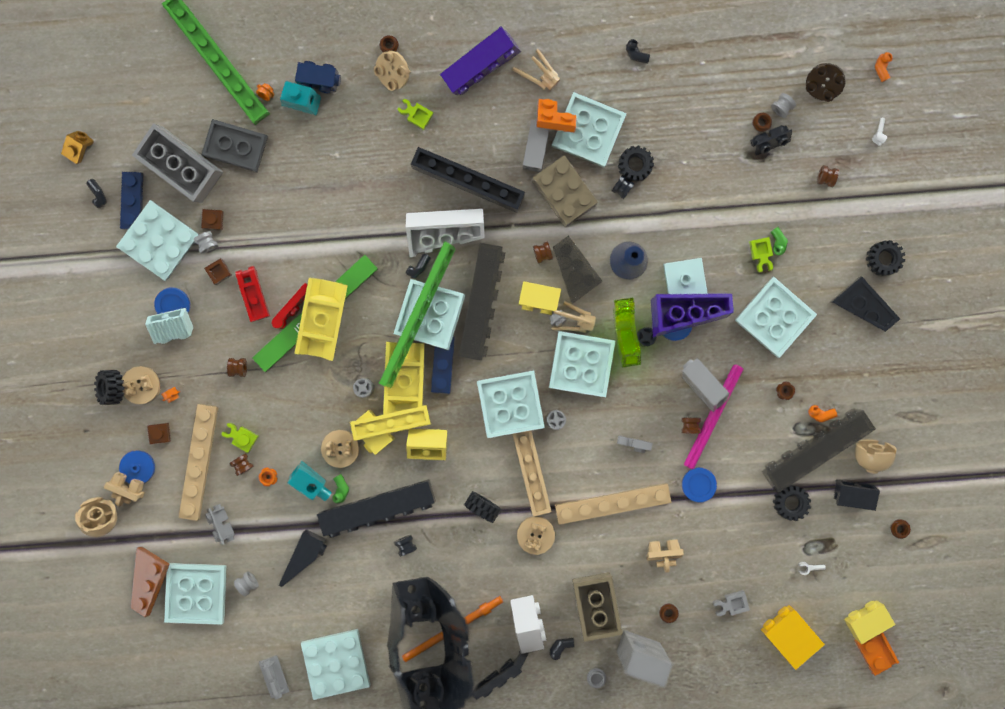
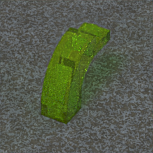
(626, 333)

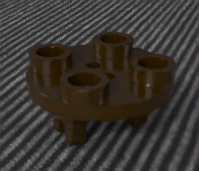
(833, 86)

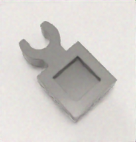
(639, 445)
(734, 603)

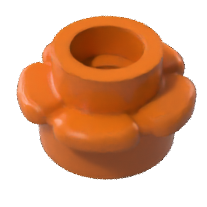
(265, 92)
(170, 395)
(263, 476)

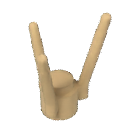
(550, 77)
(585, 321)

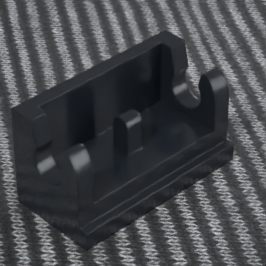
(856, 495)

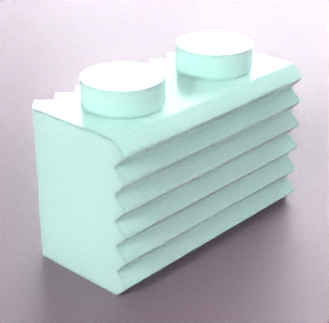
(169, 326)

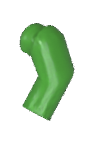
(780, 241)
(342, 489)

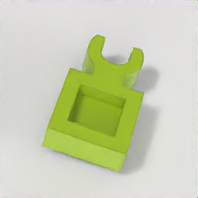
(418, 114)
(761, 250)
(242, 439)

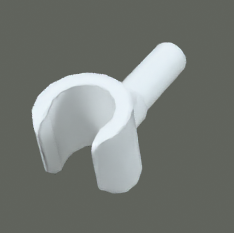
(880, 138)
(810, 568)

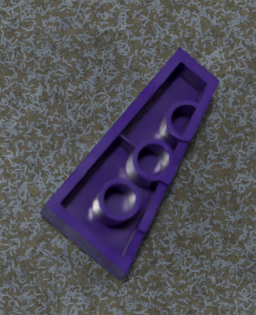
(480, 61)
(684, 311)

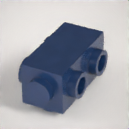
(318, 77)

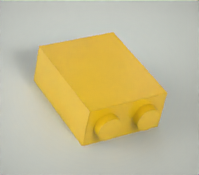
(792, 636)

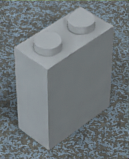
(704, 384)

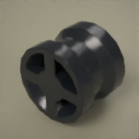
(622, 187)
(647, 339)
(405, 545)

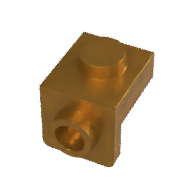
(75, 146)

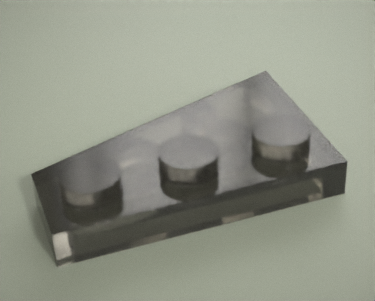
(575, 269)

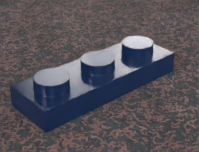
(131, 198)
(442, 369)

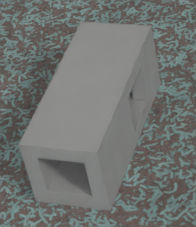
(535, 147)

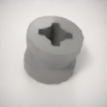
(783, 105)
(205, 242)
(360, 386)
(558, 421)
(246, 583)

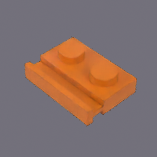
(877, 654)

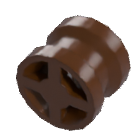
(827, 176)
(542, 252)
(237, 367)
(691, 425)
(241, 464)

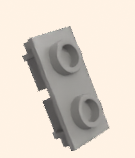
(221, 531)
(274, 677)

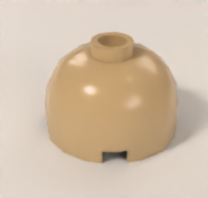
(874, 456)
(96, 517)

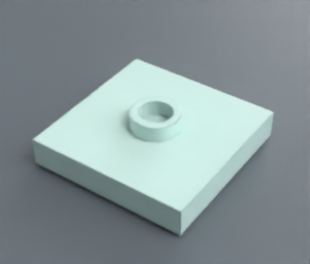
(685, 277)

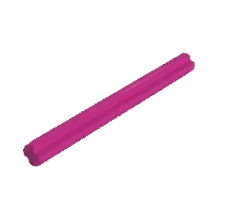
(712, 419)

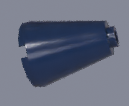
(624, 265)

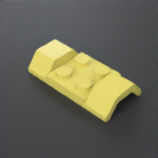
(321, 318)
(408, 386)

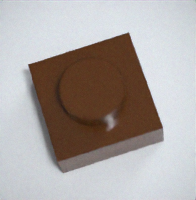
(212, 219)
(218, 271)
(159, 433)

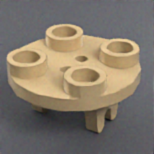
(385, 64)
(148, 381)
(330, 448)
(538, 526)

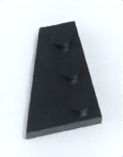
(866, 304)
(510, 669)

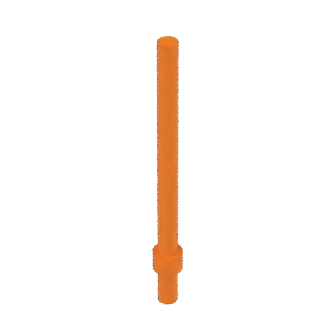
(484, 609)

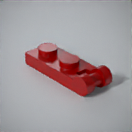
(252, 294)
(290, 309)

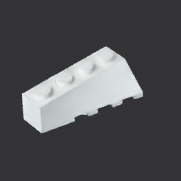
(431, 229)

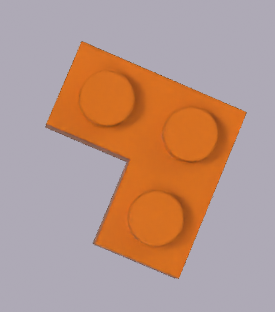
(551, 119)

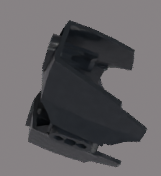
(442, 685)

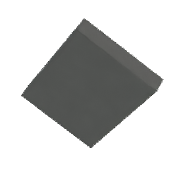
(234, 145)

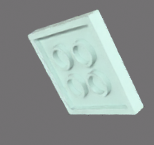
(594, 132)
(157, 240)
(775, 317)
(440, 318)
(582, 364)
(510, 404)
(195, 593)
(335, 664)

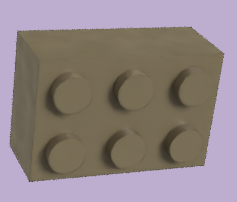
(564, 191)
(597, 606)

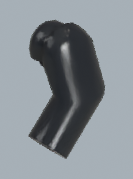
(634, 52)
(97, 191)
(420, 267)
(559, 646)

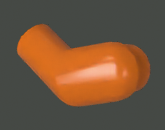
(881, 65)
(820, 415)

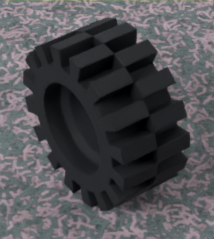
(643, 155)
(893, 249)
(109, 387)
(803, 505)
(482, 507)

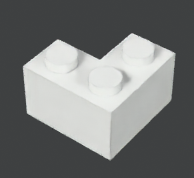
(527, 625)

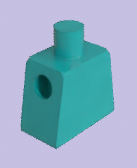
(298, 98)
(305, 475)

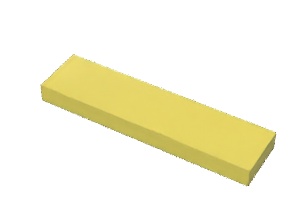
(390, 423)

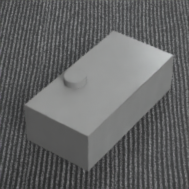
(177, 163)
(644, 658)

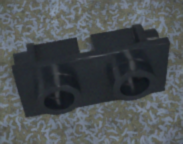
(779, 137)

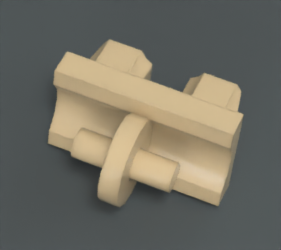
(123, 492)
(672, 553)

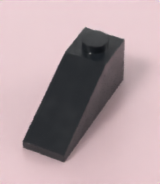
(307, 550)

